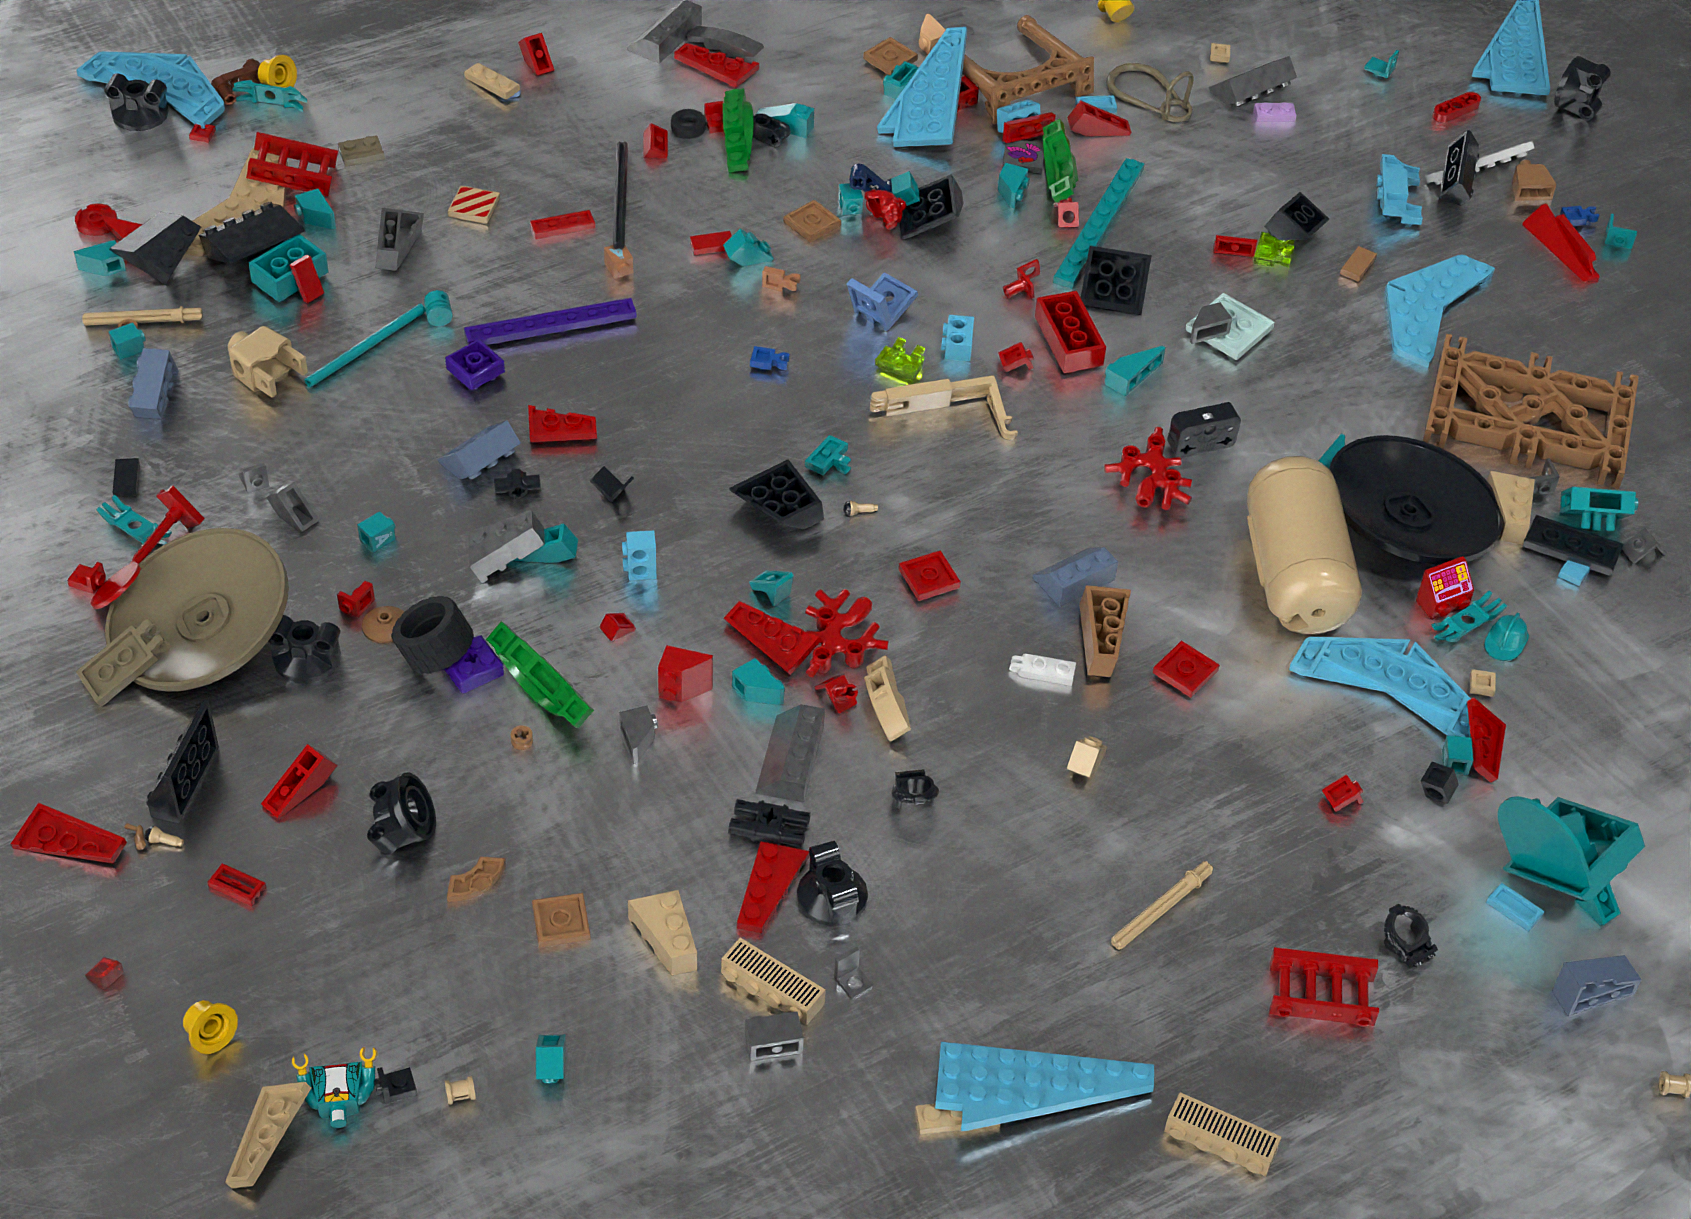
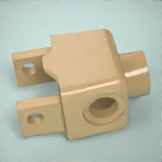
(262, 358)

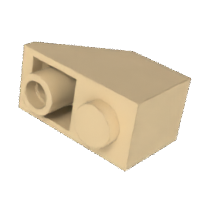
(1087, 756)

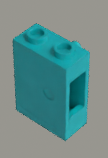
(1598, 504)

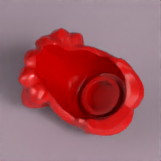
(886, 206)

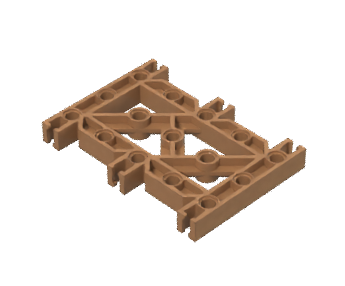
(1513, 427)

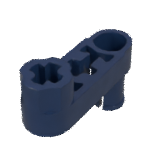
(862, 178)

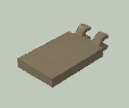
(122, 661)

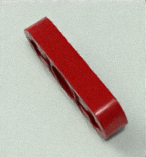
(1467, 102)

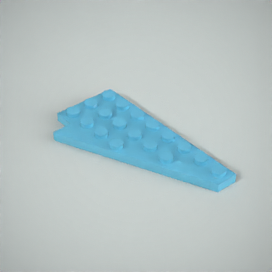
(1517, 53)
(929, 102)
(1014, 1085)

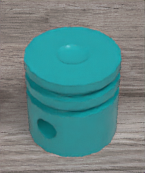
(438, 308)

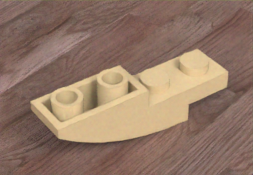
(886, 699)

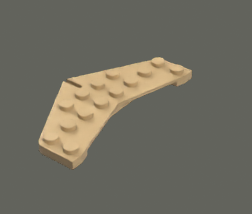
(245, 196)

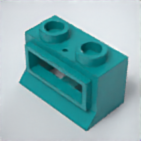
(897, 81)

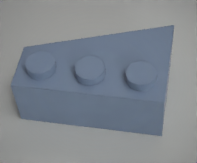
(152, 383)
(1594, 983)

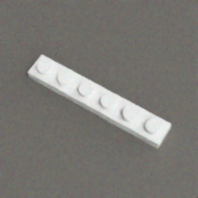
(1489, 160)

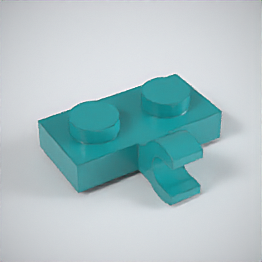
(827, 454)

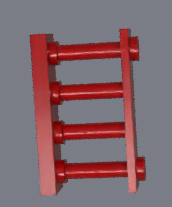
(288, 176)
(1324, 965)

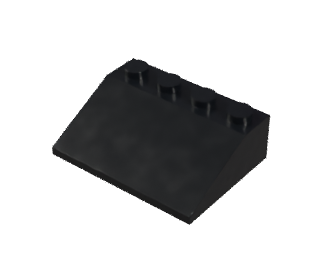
(249, 233)
(185, 767)

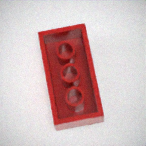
(1070, 331)

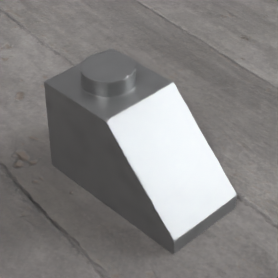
(1211, 323)
(292, 507)
(637, 730)

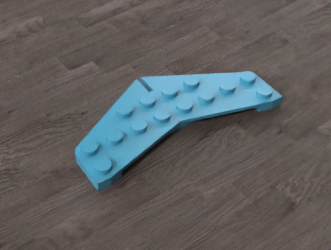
(186, 84)
(1419, 299)
(1383, 667)

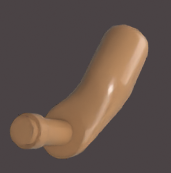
(139, 835)

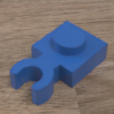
(1579, 216)
(766, 358)

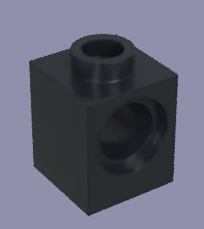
(1439, 782)

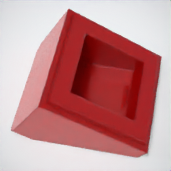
(616, 625)

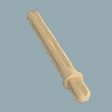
(143, 316)
(1192, 880)

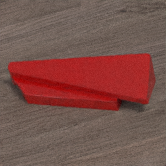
(1563, 241)

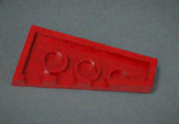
(716, 64)
(776, 639)
(64, 835)
(769, 882)

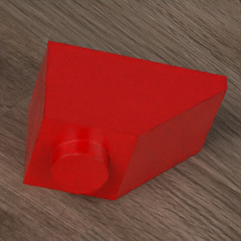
(536, 54)

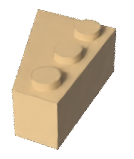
(1514, 499)
(666, 929)

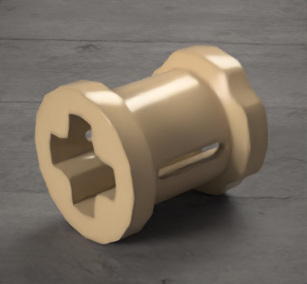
(1675, 1084)
(460, 1090)

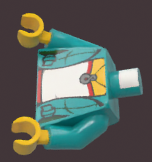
(338, 1088)

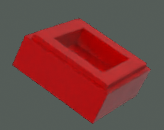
(201, 134)

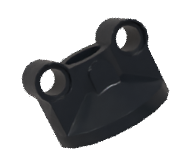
(1581, 86)
(136, 103)
(305, 650)
(401, 813)
(830, 889)

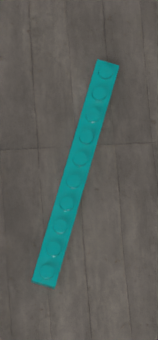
(1098, 222)

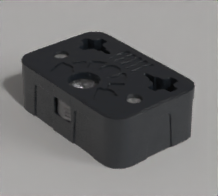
(1203, 430)

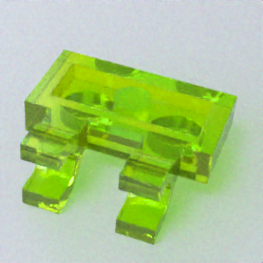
(1267, 251)
(898, 362)

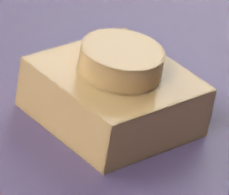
(1220, 52)
(1482, 682)

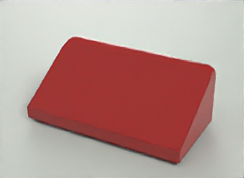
(655, 142)
(1235, 246)

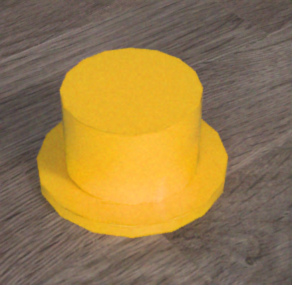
(1116, 9)
(278, 71)
(210, 1026)

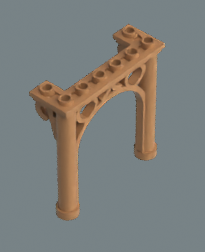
(1061, 68)

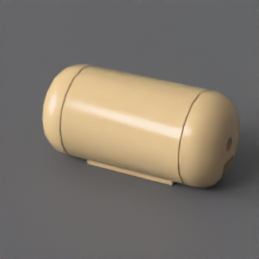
(1303, 545)

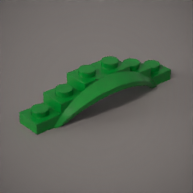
(738, 129)
(1059, 161)
(538, 676)

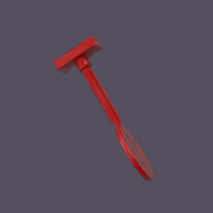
(179, 510)

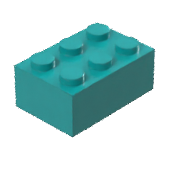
(273, 269)

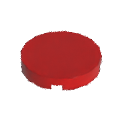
(91, 221)

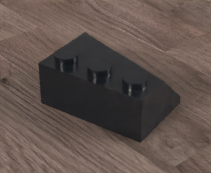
(158, 244)
(782, 495)

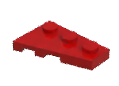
(559, 427)

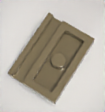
(361, 151)

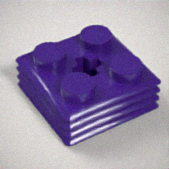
(475, 364)
(476, 666)

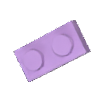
(1274, 112)

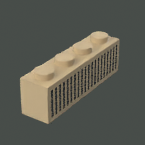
(772, 981)
(1222, 1134)

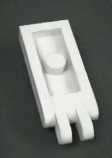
(1043, 669)

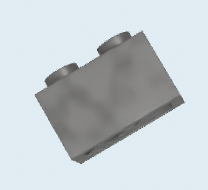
(774, 1035)

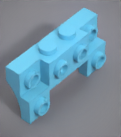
(1393, 189)

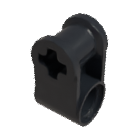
(767, 130)

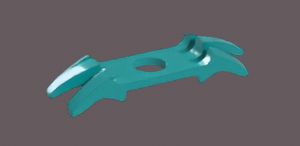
(256, 93)
(125, 517)
(1476, 611)

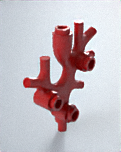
(1167, 480)
(830, 625)

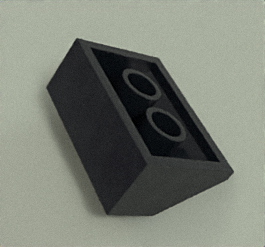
(1460, 169)
(1296, 220)

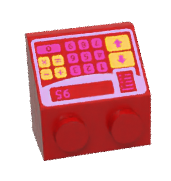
(1445, 588)

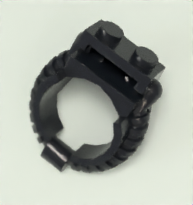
(914, 782)
(1409, 953)

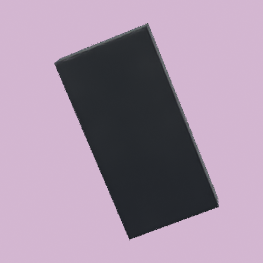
(126, 477)

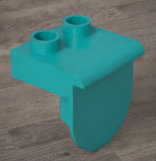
(1566, 844)

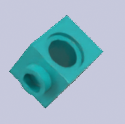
(906, 188)
(850, 200)

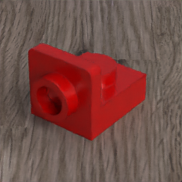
(714, 116)
(1015, 357)
(87, 578)
(359, 600)
(1343, 793)

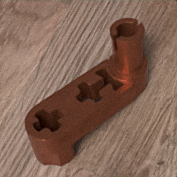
(222, 85)

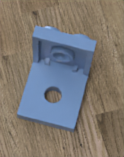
(873, 301)

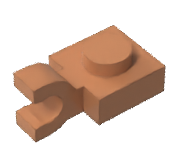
(777, 280)

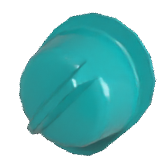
(1507, 638)

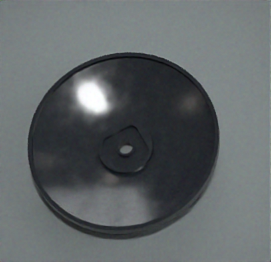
(1416, 499)

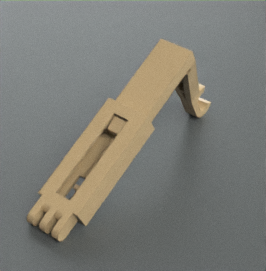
(940, 394)

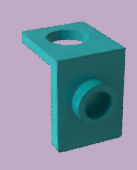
(1381, 67)
(1619, 236)

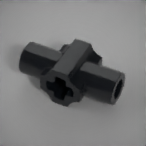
(517, 483)

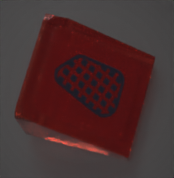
(105, 972)

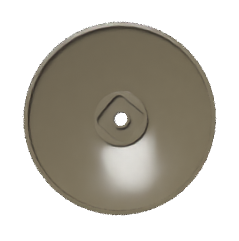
(203, 574)

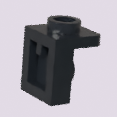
(395, 1085)

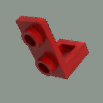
(968, 94)

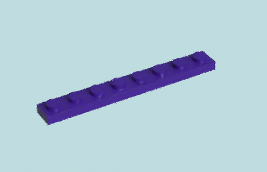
(551, 322)

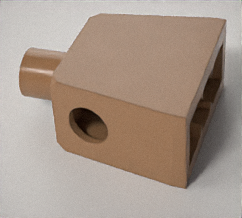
(1532, 182)

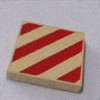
(474, 204)

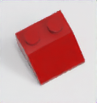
(684, 674)

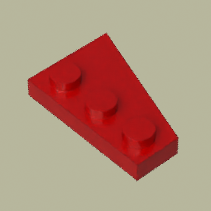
(1487, 739)

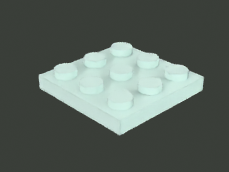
(1245, 331)

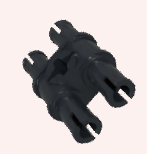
(766, 831)

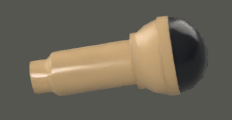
(851, 508)
(156, 835)

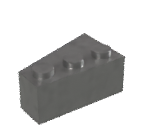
(396, 236)
(502, 542)

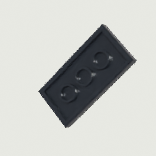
(1573, 545)

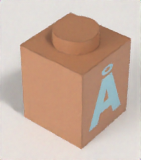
(618, 261)

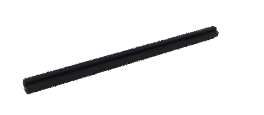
(620, 195)

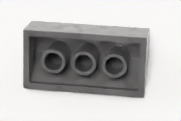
(668, 32)
(1254, 82)
(791, 753)

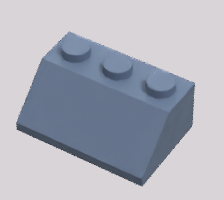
(481, 451)
(1069, 577)

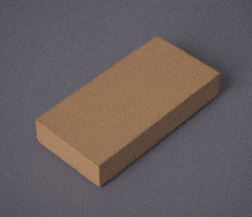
(1358, 263)

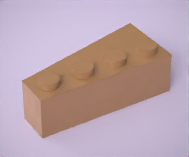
(1103, 622)

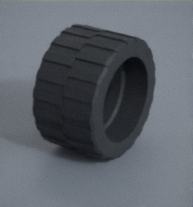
(432, 634)

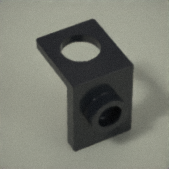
(608, 483)

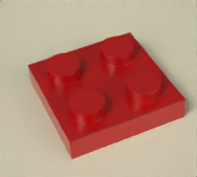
(929, 575)
(1186, 669)

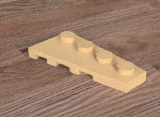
(266, 1127)

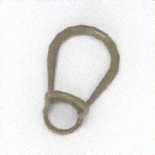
(1162, 79)

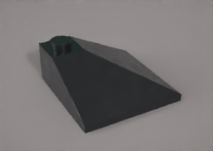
(938, 204)
(1115, 280)

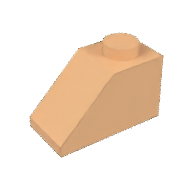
(930, 33)

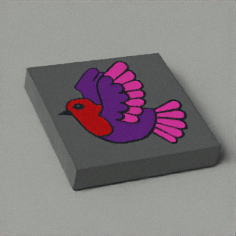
(1025, 154)

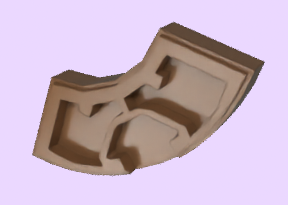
(477, 880)

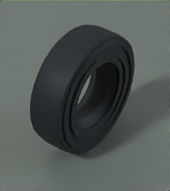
(688, 131)

